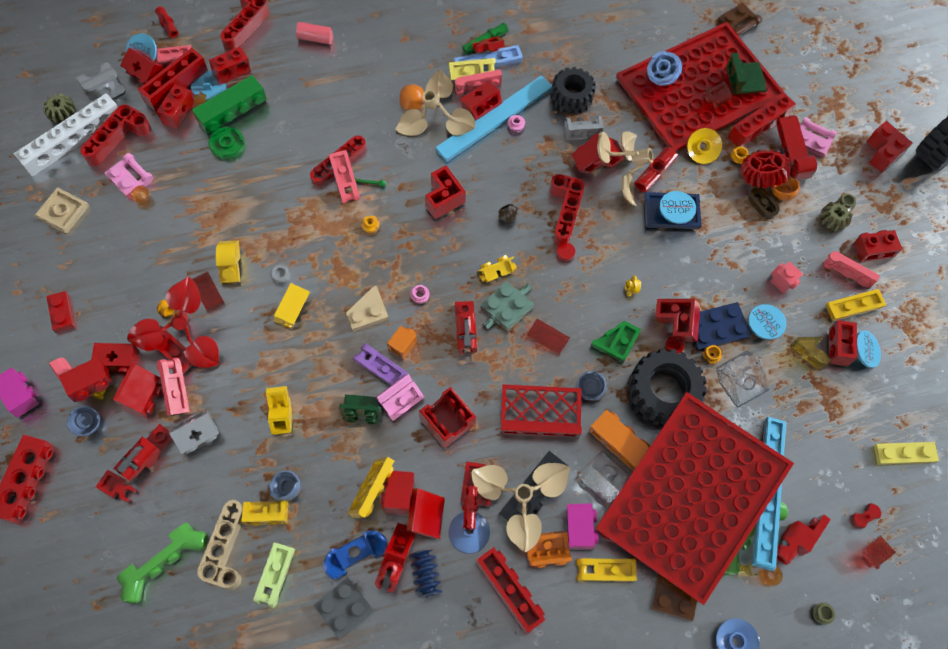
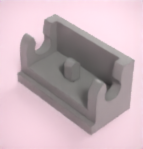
(583, 129)

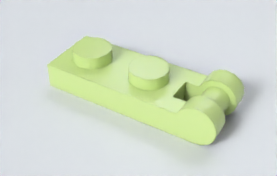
(274, 574)

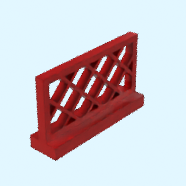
(538, 427)

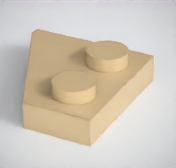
(367, 311)

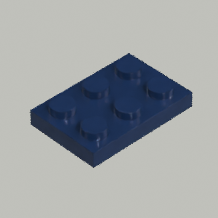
(655, 218)
(721, 326)

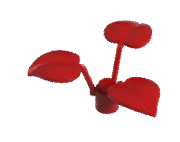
(187, 299)

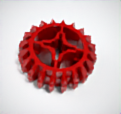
(765, 169)

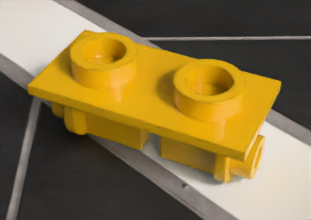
(503, 265)

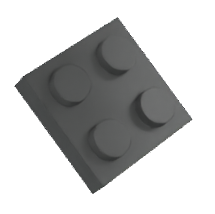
(343, 608)

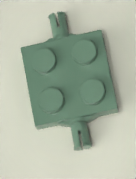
(507, 306)

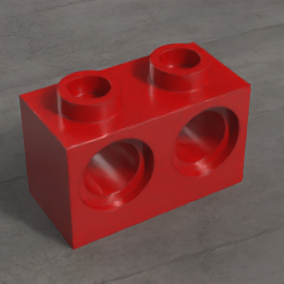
(230, 65)
(843, 343)

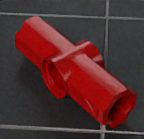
(650, 175)

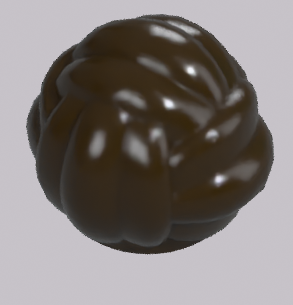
(508, 213)

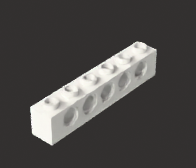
(65, 136)

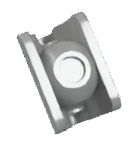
(102, 83)

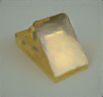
(807, 349)

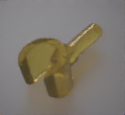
(747, 569)

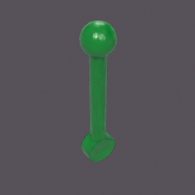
(382, 183)

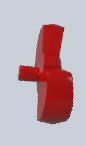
(872, 512)

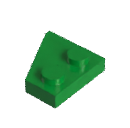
(617, 341)

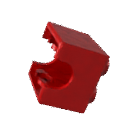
(447, 418)

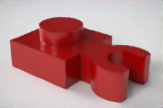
(491, 44)
(113, 485)

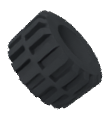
(576, 80)

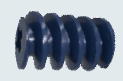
(425, 573)

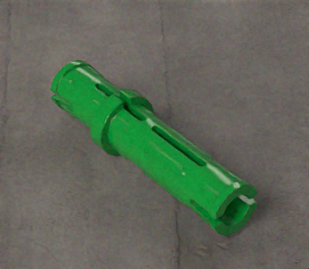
(497, 31)

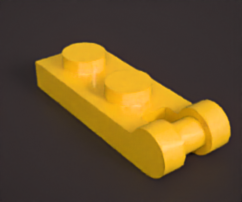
(607, 570)

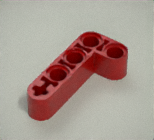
(244, 24)
(112, 132)
(795, 149)
(568, 212)

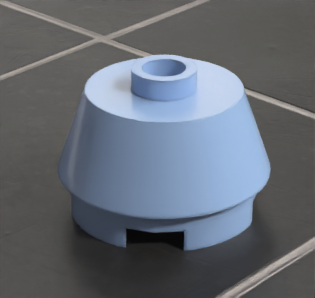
(664, 68)

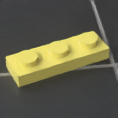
(906, 453)

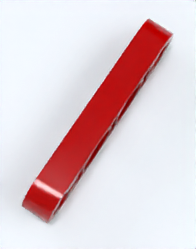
(328, 173)

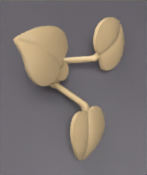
(439, 86)
(638, 157)
(522, 529)

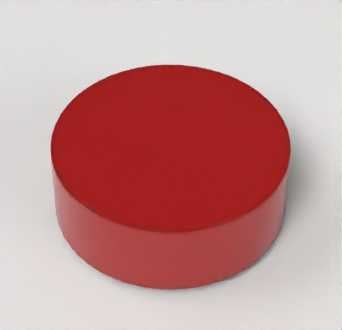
(566, 252)
(672, 343)

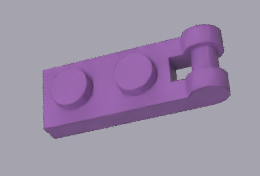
(379, 365)

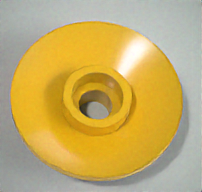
(712, 143)

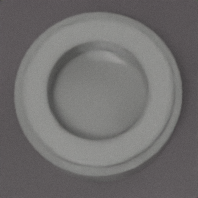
(280, 274)

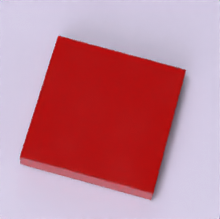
(425, 513)

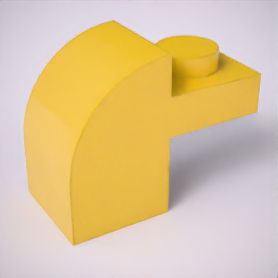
(227, 261)
(279, 410)

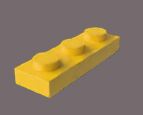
(855, 305)

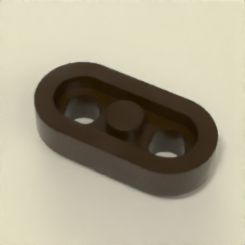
(764, 203)

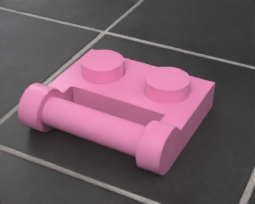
(816, 143)
(123, 179)

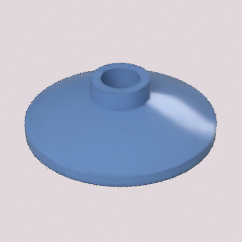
(469, 542)
(739, 629)

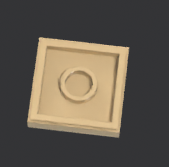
(61, 210)

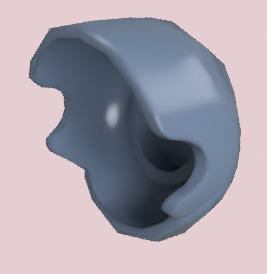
(592, 385)
(83, 421)
(285, 486)

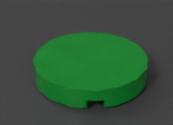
(226, 143)

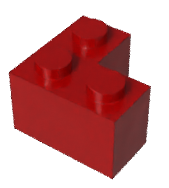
(889, 145)
(587, 155)
(447, 193)
(683, 314)
(398, 493)

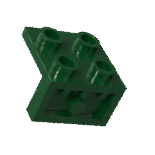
(745, 77)
(361, 409)

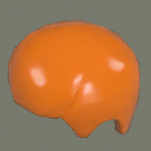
(411, 97)
(787, 191)

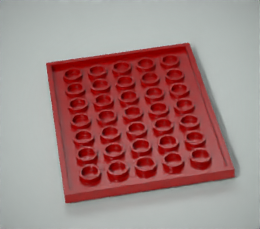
(681, 107)
(694, 497)

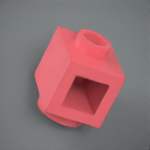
(786, 277)

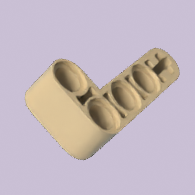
(227, 543)

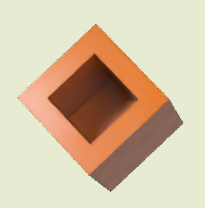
(402, 342)

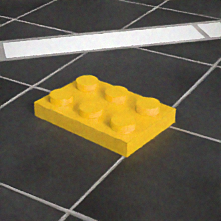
(370, 488)

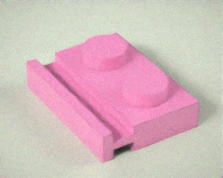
(399, 397)

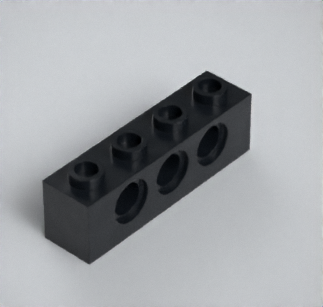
(534, 504)

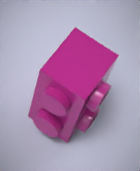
(15, 392)
(581, 526)

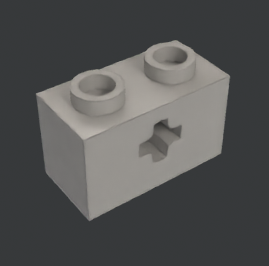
(201, 423)

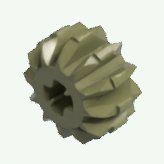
(58, 108)
(836, 216)

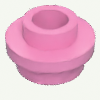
(516, 127)
(420, 289)

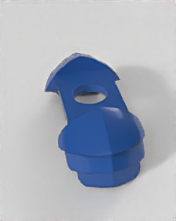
(338, 559)

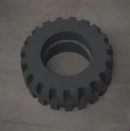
(934, 147)
(665, 363)

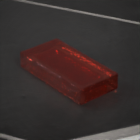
(208, 292)
(548, 336)

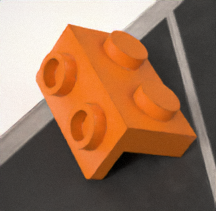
(550, 549)

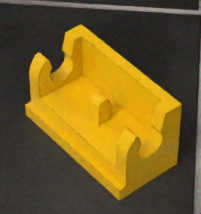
(291, 305)
(265, 513)

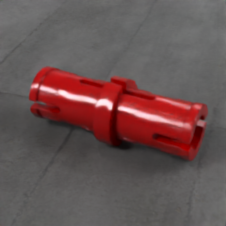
(170, 28)
(470, 508)

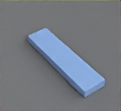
(503, 56)

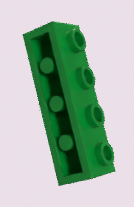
(229, 104)

